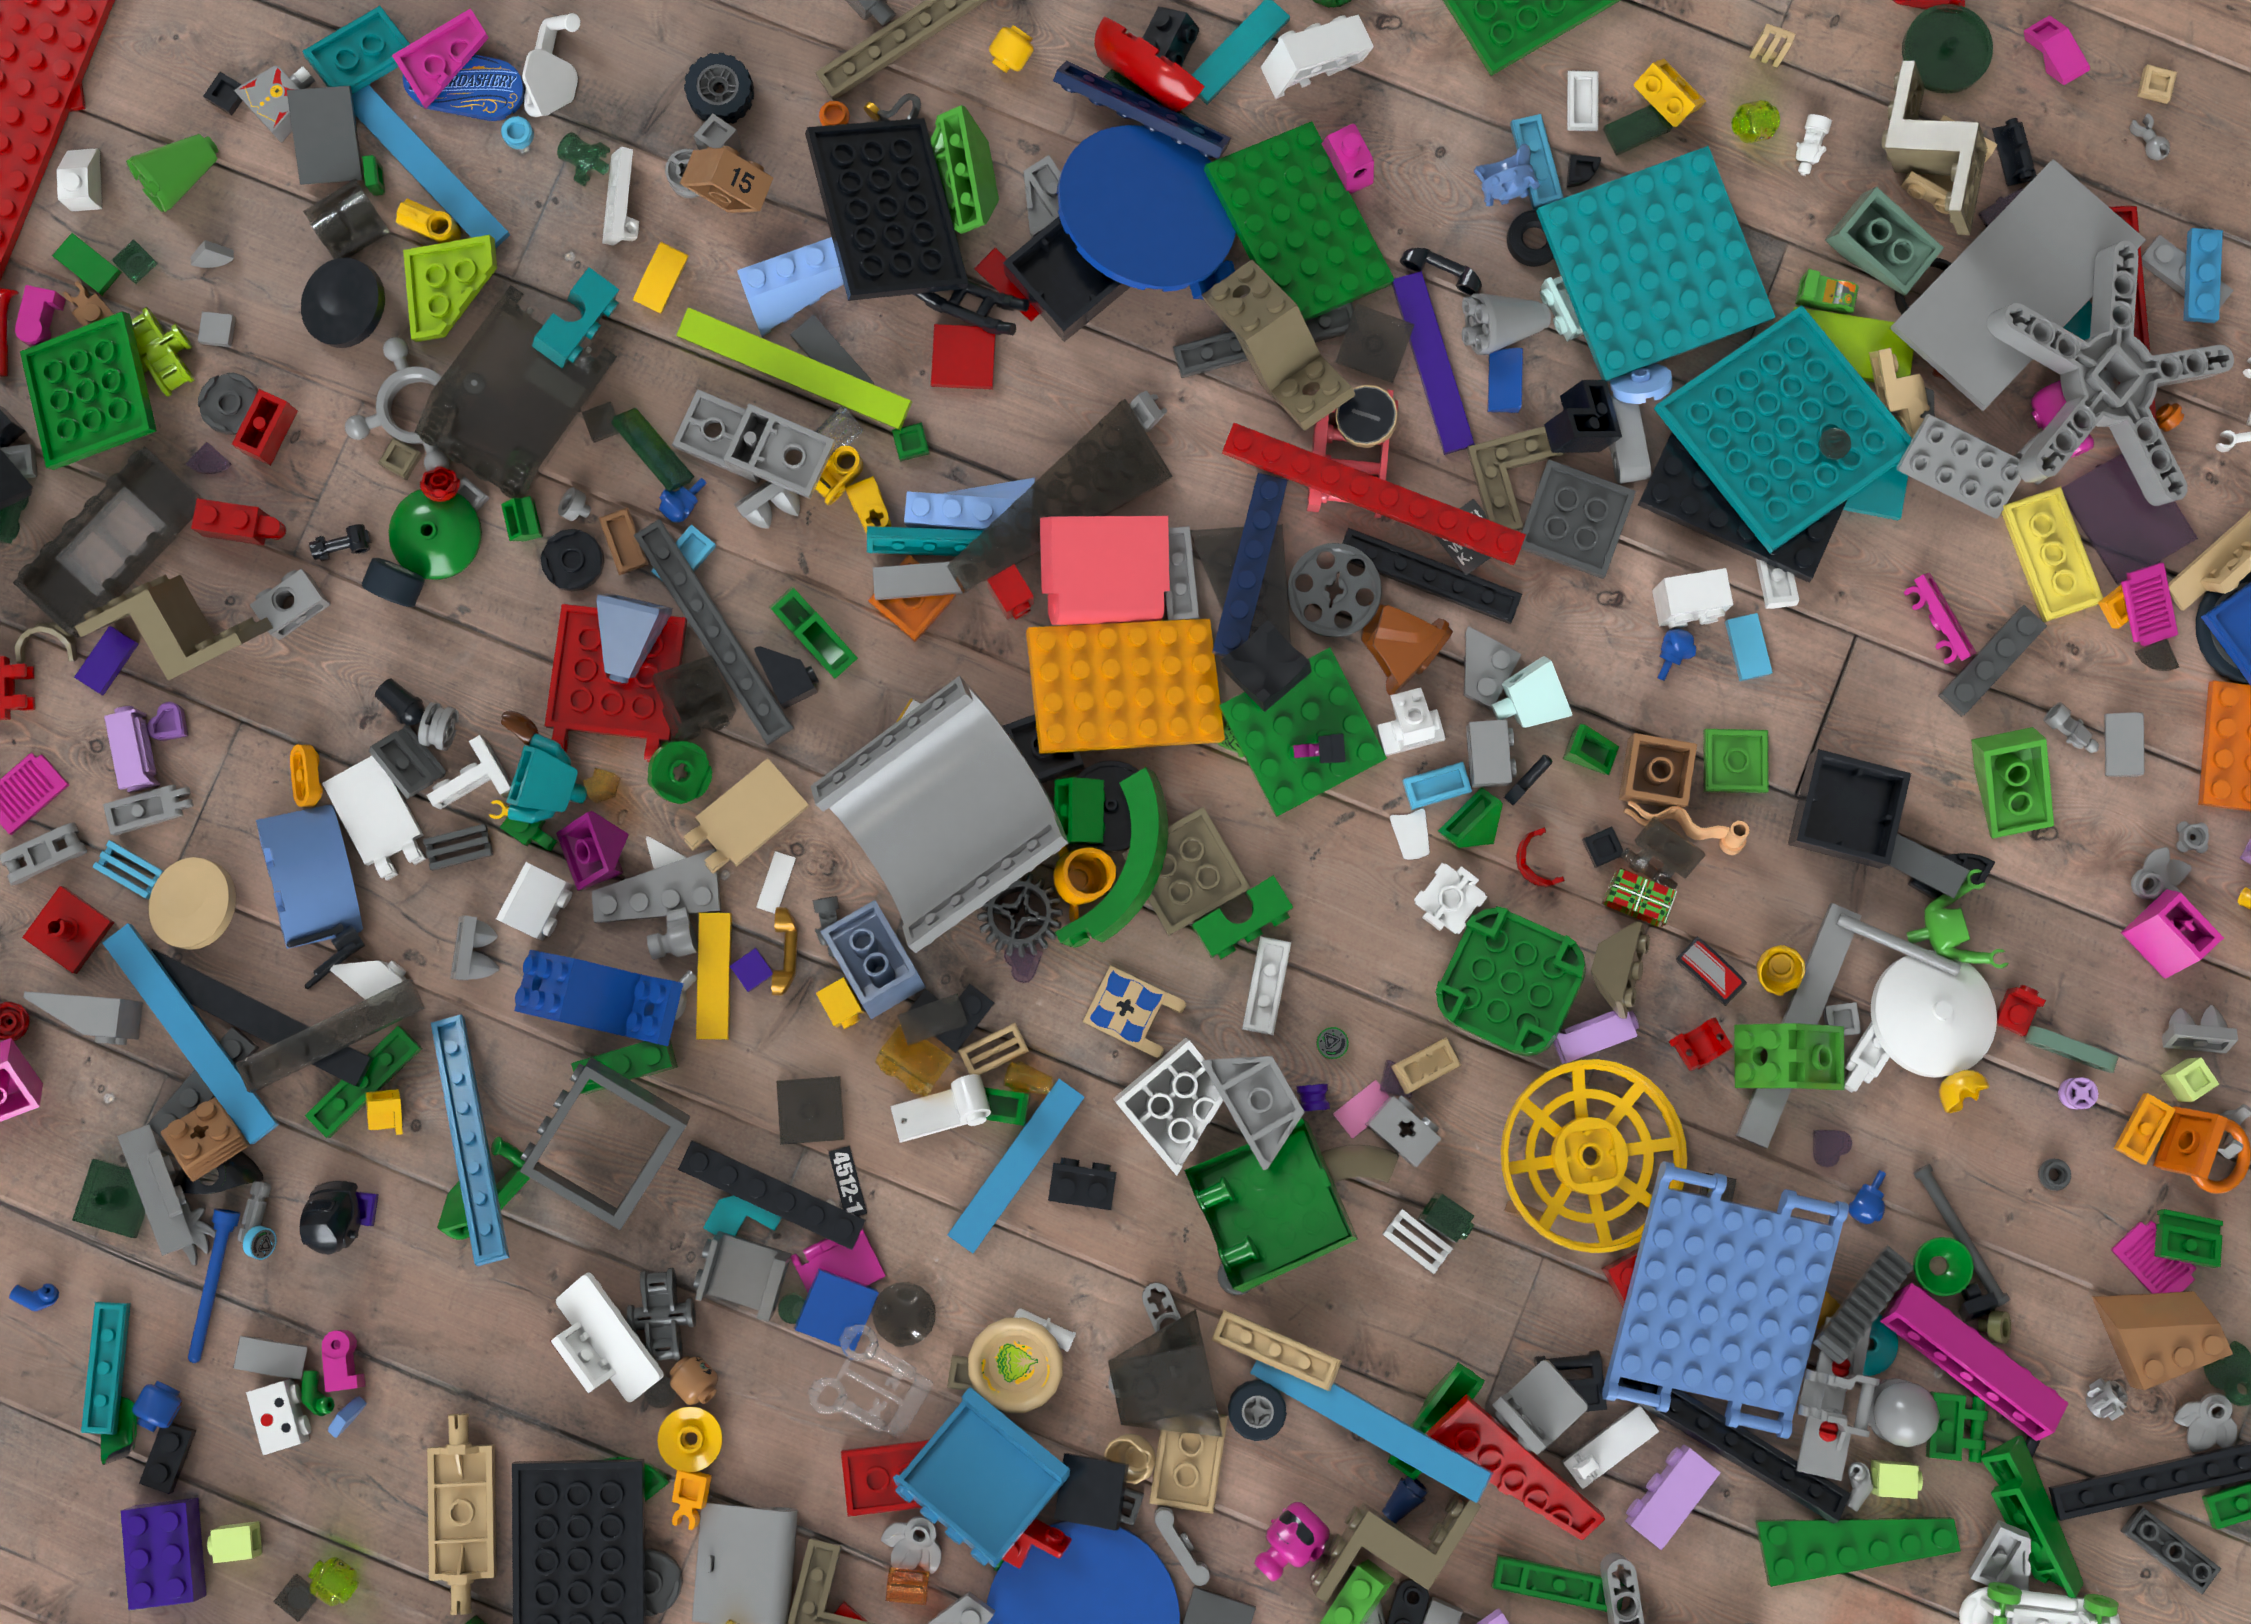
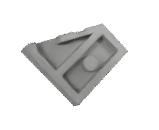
(1041, 194)
(1486, 667)

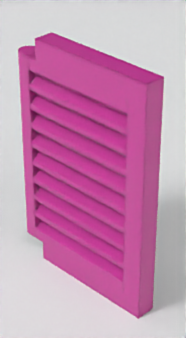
(2149, 605)
(28, 790)
(2157, 1274)

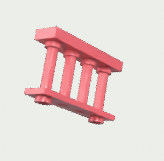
(1326, 433)

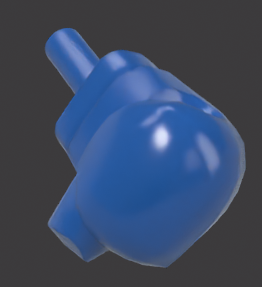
(680, 503)
(1676, 646)
(1868, 1202)

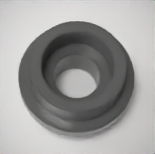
(2063, 1178)

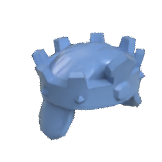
(1508, 177)

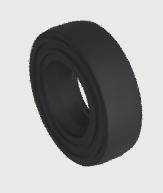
(1518, 248)

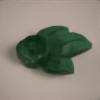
(2230, 1372)

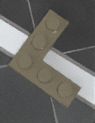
(1490, 466)
(815, 1586)

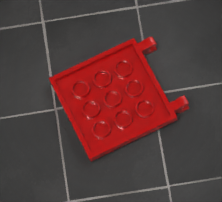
(590, 702)

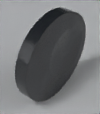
(342, 302)
(1116, 809)

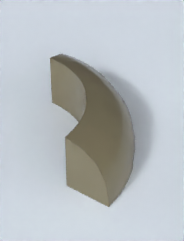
(1360, 1161)

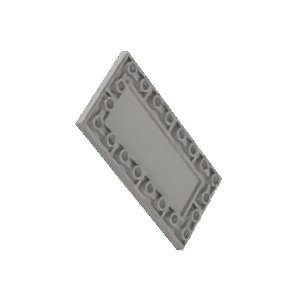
(2029, 255)

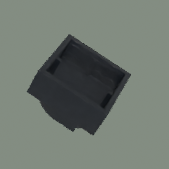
(1060, 280)
(1849, 809)

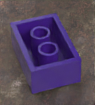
(163, 1553)

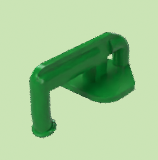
(453, 1215)

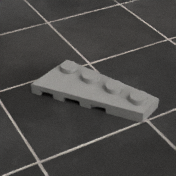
(660, 890)

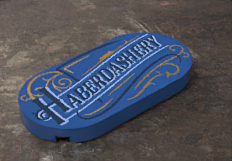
(480, 90)

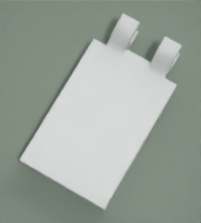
(375, 816)

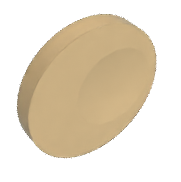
(192, 903)

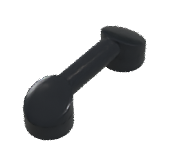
(1417, 257)

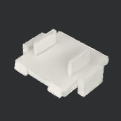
(1450, 898)

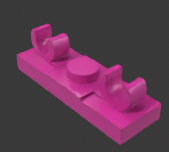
(1942, 618)

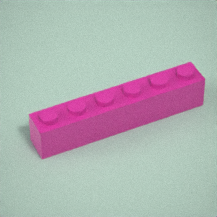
(1974, 1362)

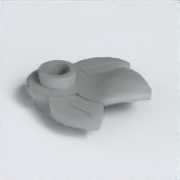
(2162, 874)
(2205, 1427)
(911, 1549)

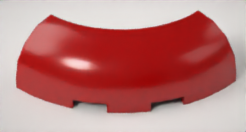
(1139, 63)

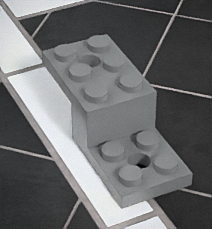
(754, 443)

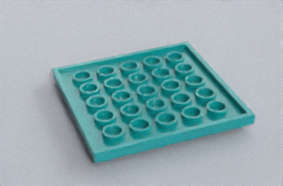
(1655, 263)
(1760, 422)

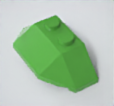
(965, 169)

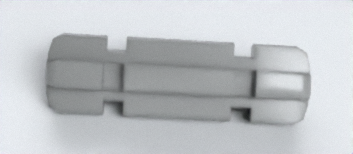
(255, 1208)

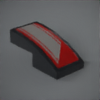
(1711, 970)

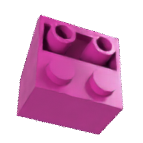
(2171, 934)

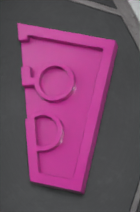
(440, 55)

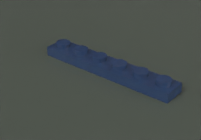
(1136, 107)
(1250, 563)

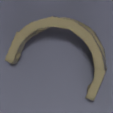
(47, 627)

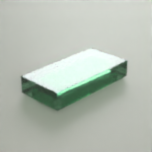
(1636, 129)

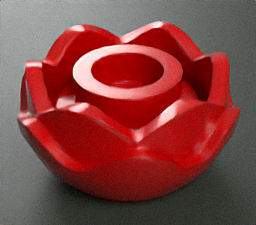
(440, 484)
(20, 1020)

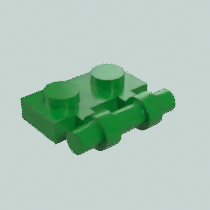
(1948, 1438)

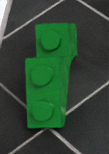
(1439, 1401)

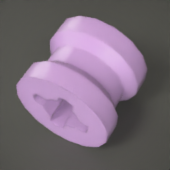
(2085, 1093)

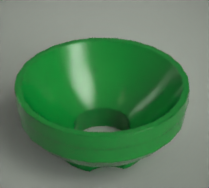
(1958, 1269)

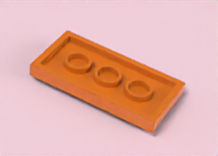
(2227, 747)

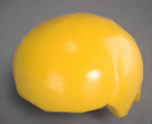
(1780, 969)
(1960, 1086)

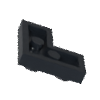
(975, 1007)

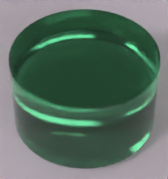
(790, 1307)

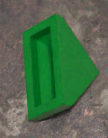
(1474, 822)

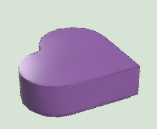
(168, 723)

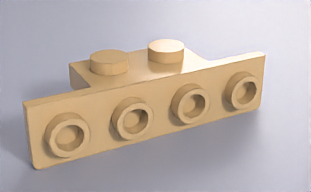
(2217, 567)

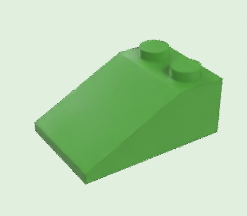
(2014, 781)

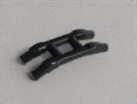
(980, 317)

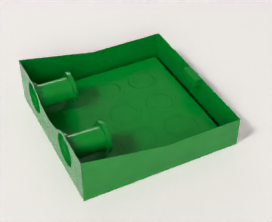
(1274, 1215)

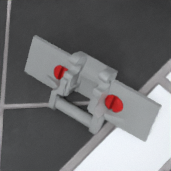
(1822, 1402)

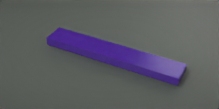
(1433, 363)

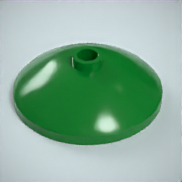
(448, 548)

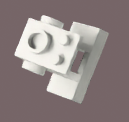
(1413, 725)

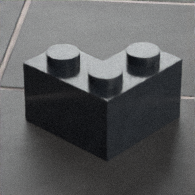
(1587, 420)

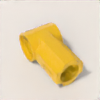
(427, 221)

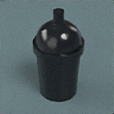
(400, 702)

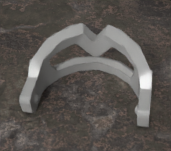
(2233, 1147)

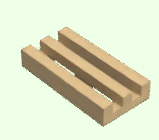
(1769, 53)
(1018, 1039)

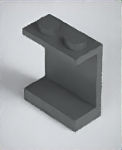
(742, 1273)

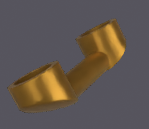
(783, 978)

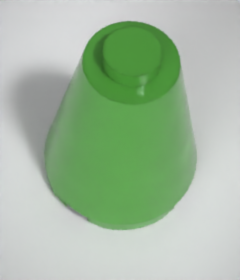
(173, 169)

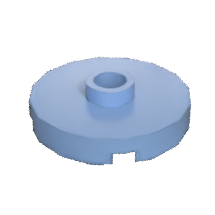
(1642, 384)

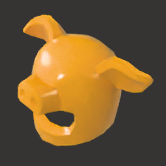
(1082, 877)

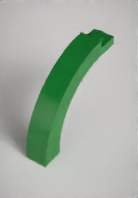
(1141, 868)

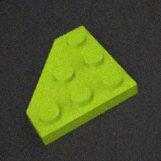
(444, 282)

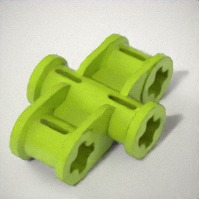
(160, 351)

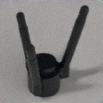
(346, 943)

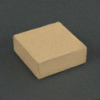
(2157, 84)

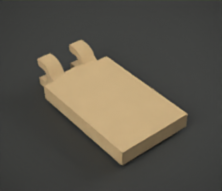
(746, 816)

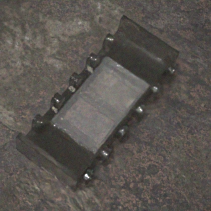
(109, 541)

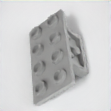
(1961, 466)

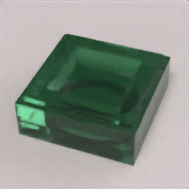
(134, 261)

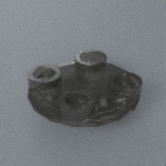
(904, 1314)

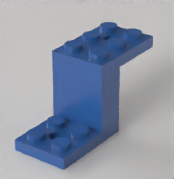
(598, 997)

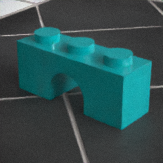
(562, 339)

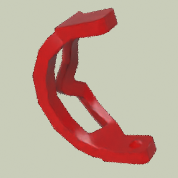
(1525, 871)

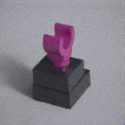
(1329, 748)

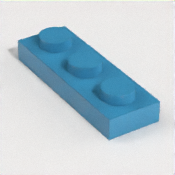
(2203, 275)

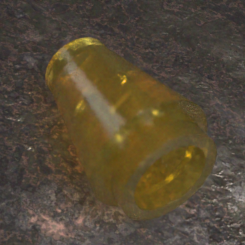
(1024, 1078)

